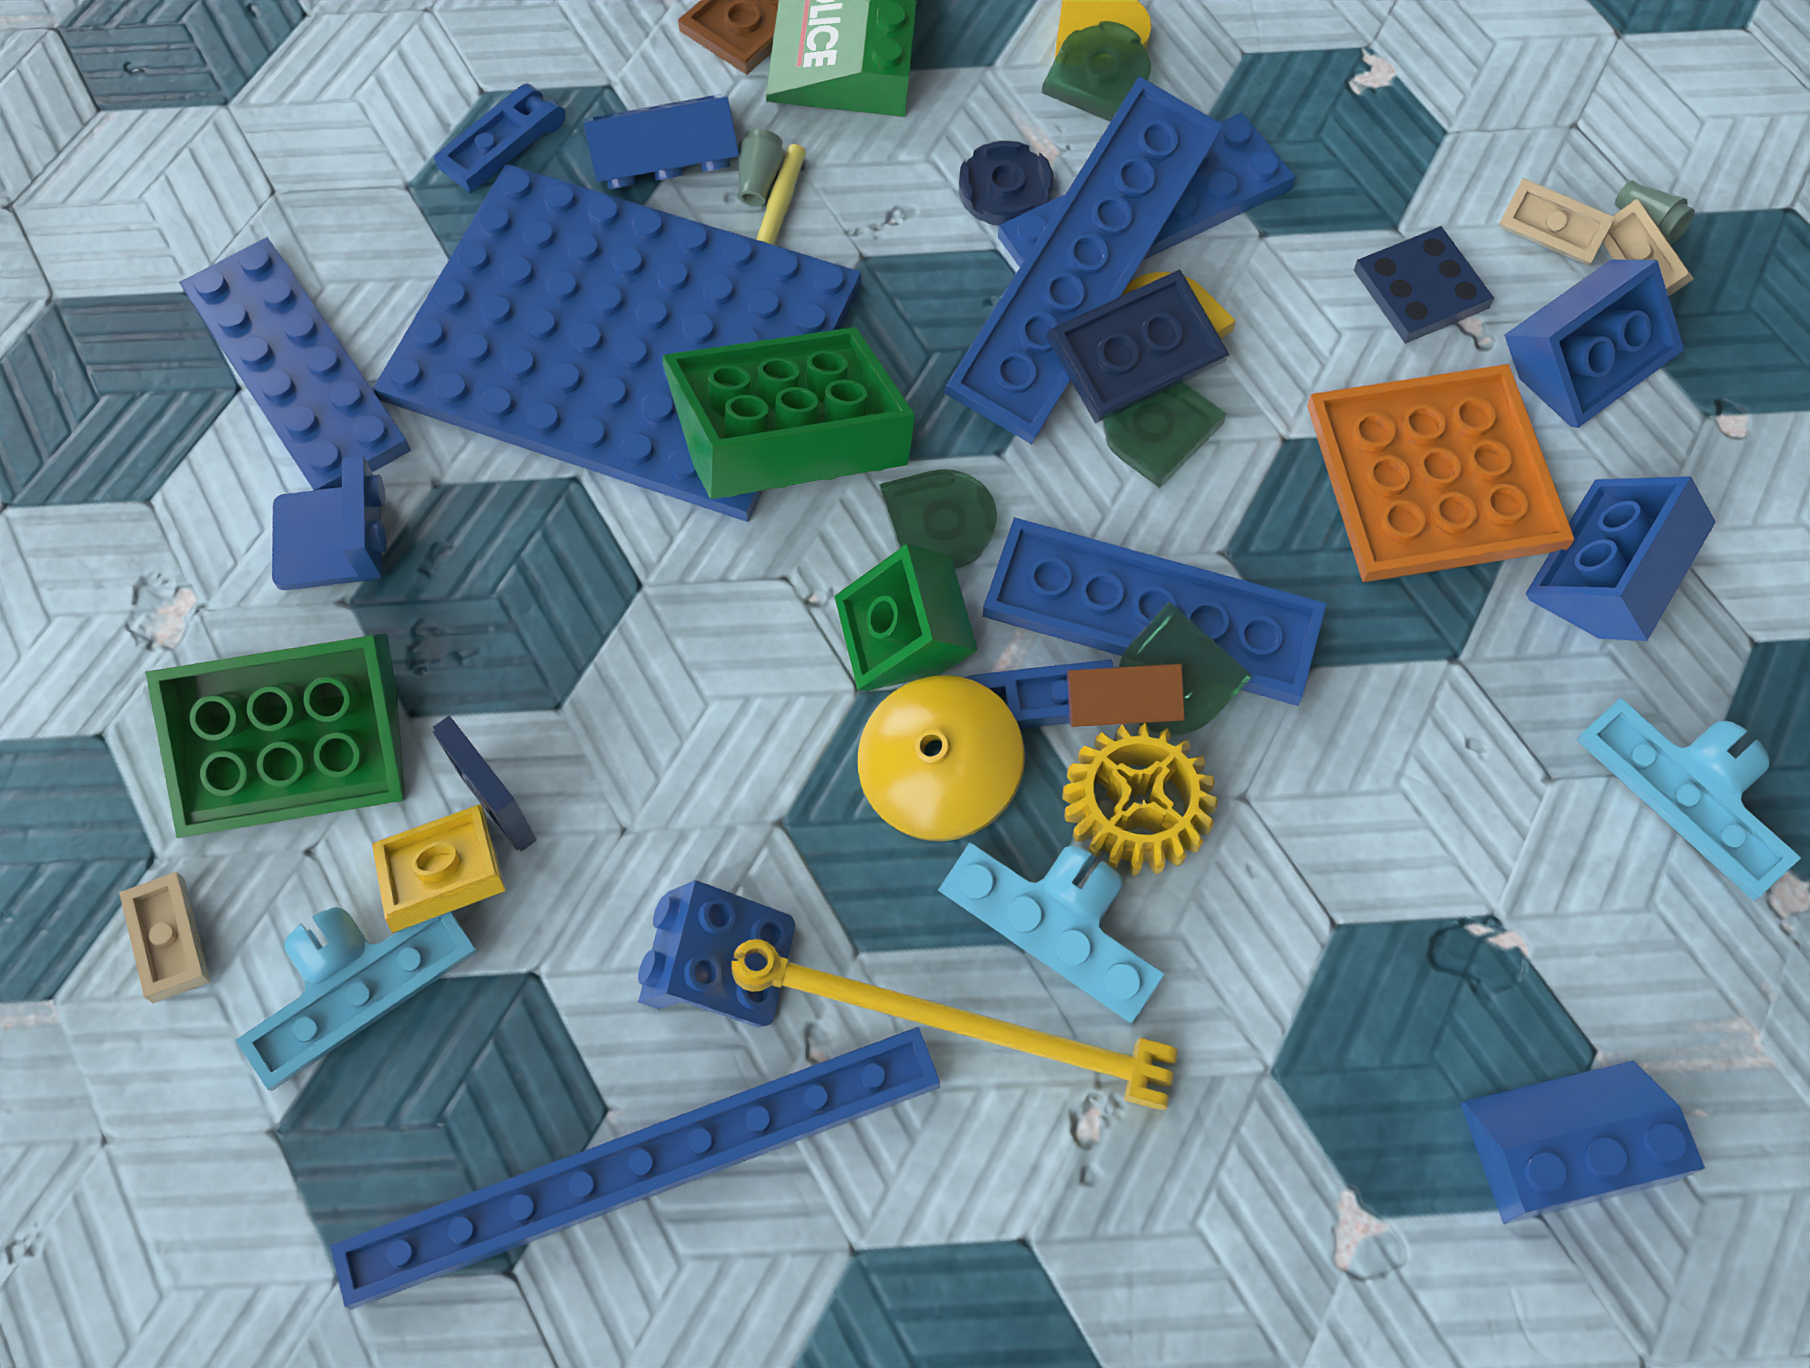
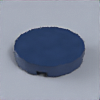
(1004, 181)

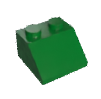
(905, 619)

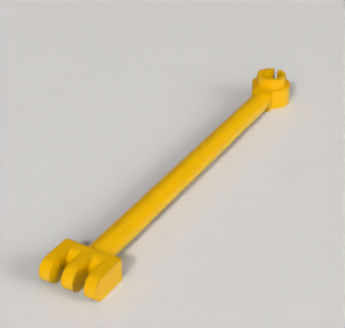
(1134, 1068)

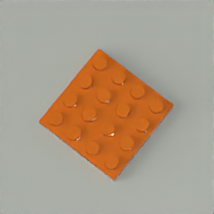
(1438, 473)

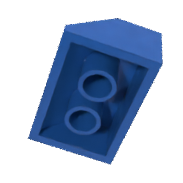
(661, 140)
(1597, 339)
(1626, 556)
(1579, 1140)

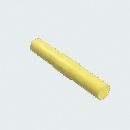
(781, 194)

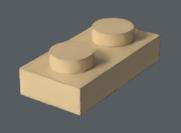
(1556, 222)
(1638, 237)
(164, 937)

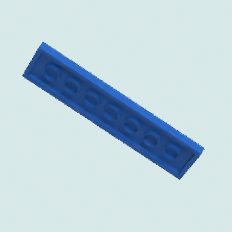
(1083, 255)

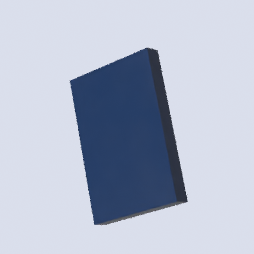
(1137, 345)

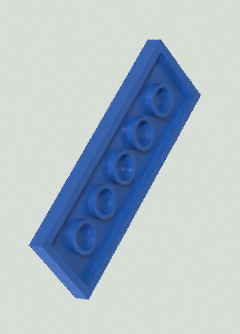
(1232, 179)
(293, 364)
(1111, 593)

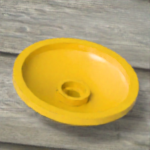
(962, 784)

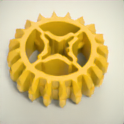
(1110, 768)

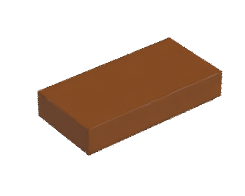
(1125, 695)

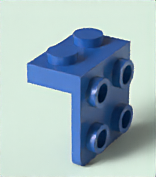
(330, 532)
(696, 947)

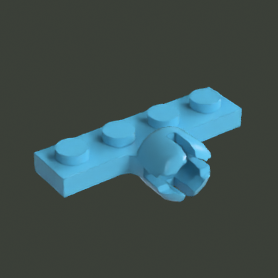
(1696, 791)
(1058, 922)
(348, 987)

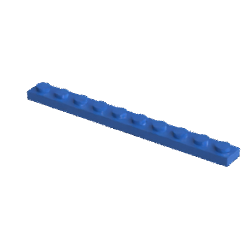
(631, 1168)

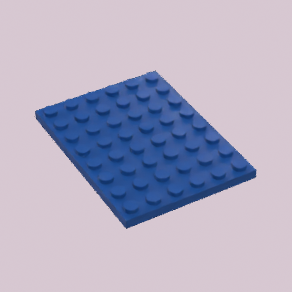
(562, 320)

